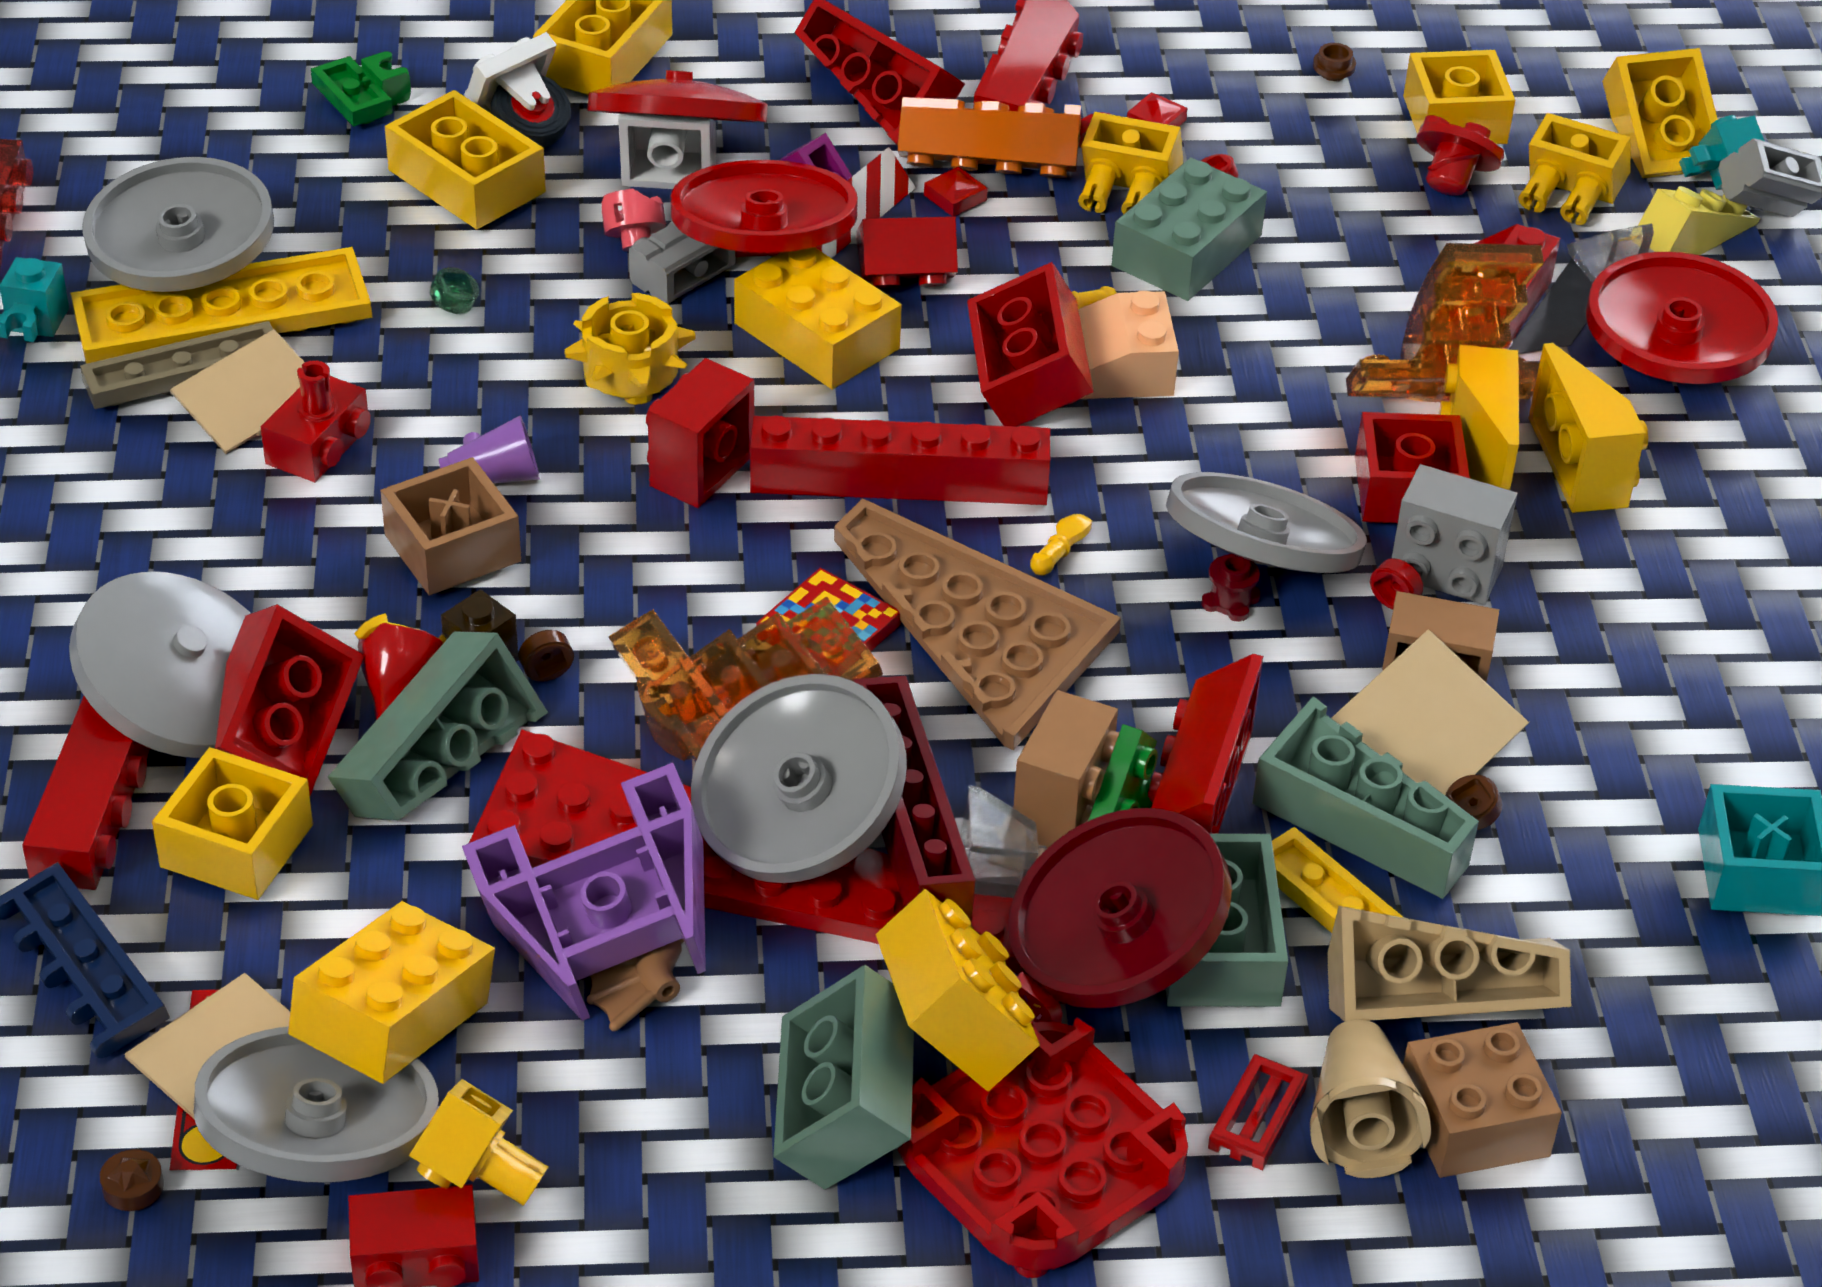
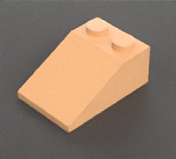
(1130, 345)

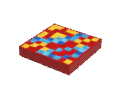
(866, 614)

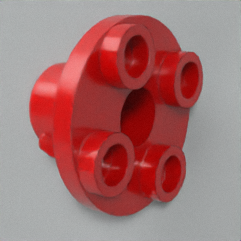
(1457, 153)

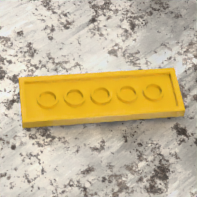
(285, 291)

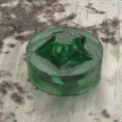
(454, 290)

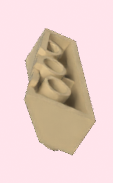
(1425, 969)

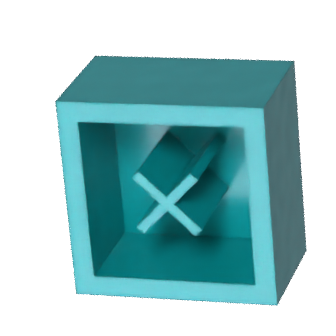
(1763, 849)

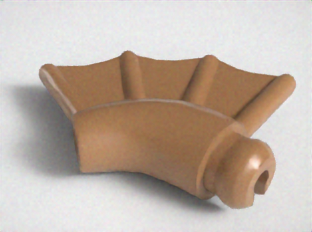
(635, 984)

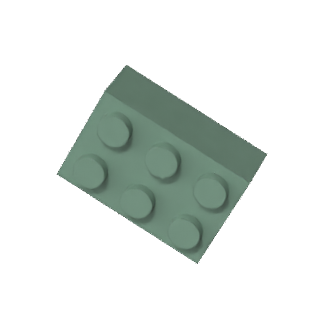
(1188, 228)
(1250, 954)
(844, 1079)

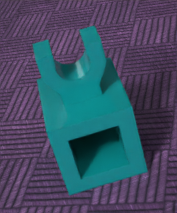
(1720, 141)
(33, 298)

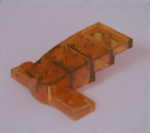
(1463, 301)
(691, 694)

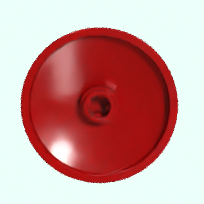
(678, 97)
(764, 206)
(1682, 317)

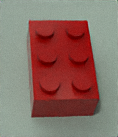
(1029, 346)

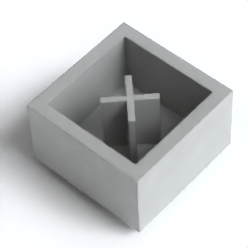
(1454, 532)

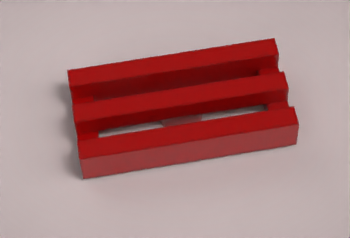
(1242, 1144)

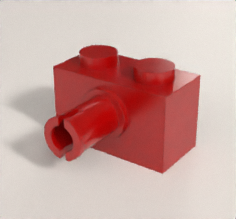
(315, 423)

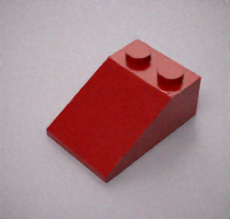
(284, 692)

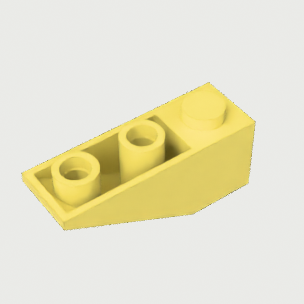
(1694, 220)

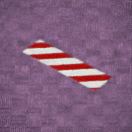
(878, 189)

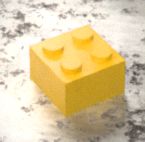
(1460, 90)
(233, 823)

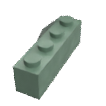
(437, 726)
(1363, 801)

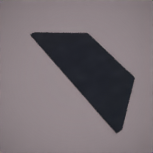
(1559, 314)

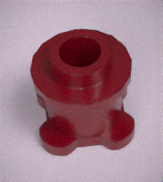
(1232, 587)

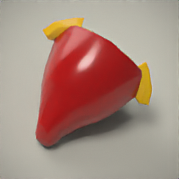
(392, 657)

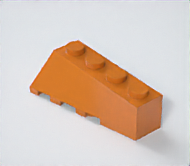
(990, 136)

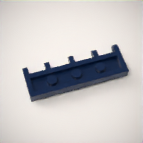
(85, 956)

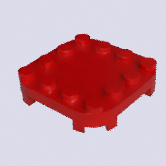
(1047, 1154)

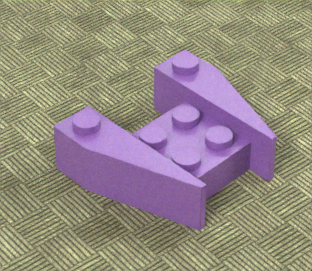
(603, 898)

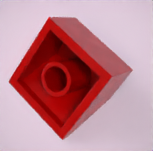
(907, 250)

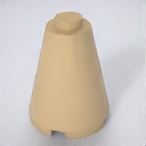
(1366, 1104)

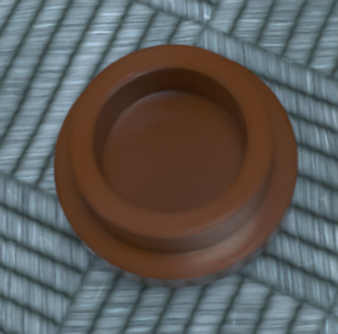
(1334, 61)

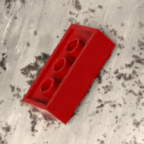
(1209, 744)

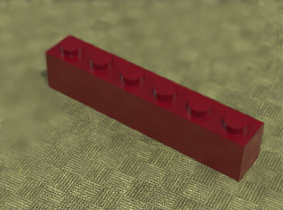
(923, 830)

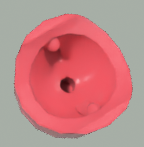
(637, 219)

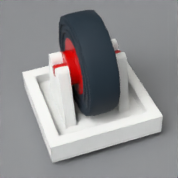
(519, 93)

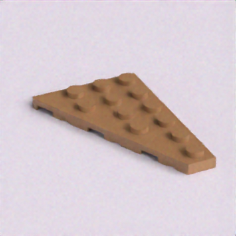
(982, 622)

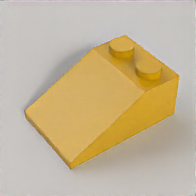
(1661, 105)
(1487, 399)
(1586, 433)

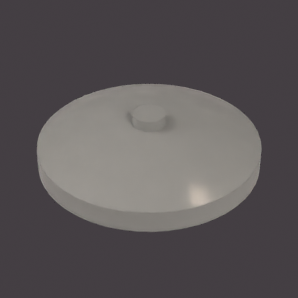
(178, 224)
(1266, 522)
(156, 658)
(798, 778)
(307, 1114)

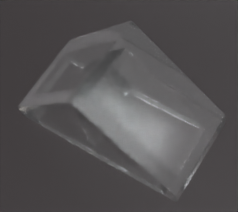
(1604, 249)

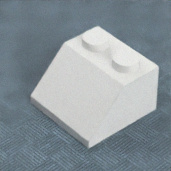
(664, 148)

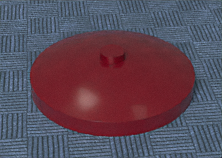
(1120, 907)

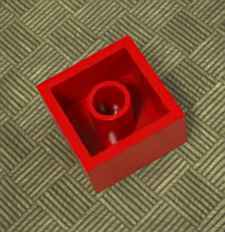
(700, 432)
(1391, 451)

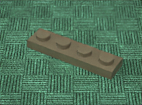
(163, 367)

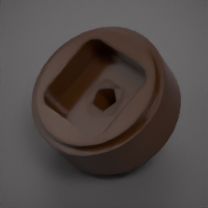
(546, 655)
(1477, 797)
(131, 1180)

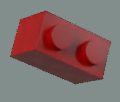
(414, 1238)

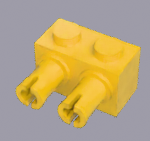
(1127, 155)
(1577, 159)
(468, 1143)

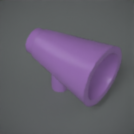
(501, 453)

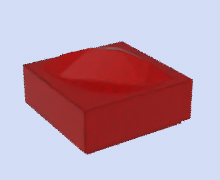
(1159, 110)
(955, 191)

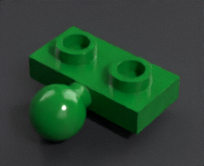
(1127, 774)

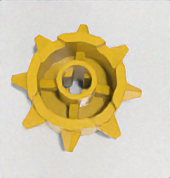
(630, 347)

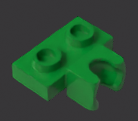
(364, 90)

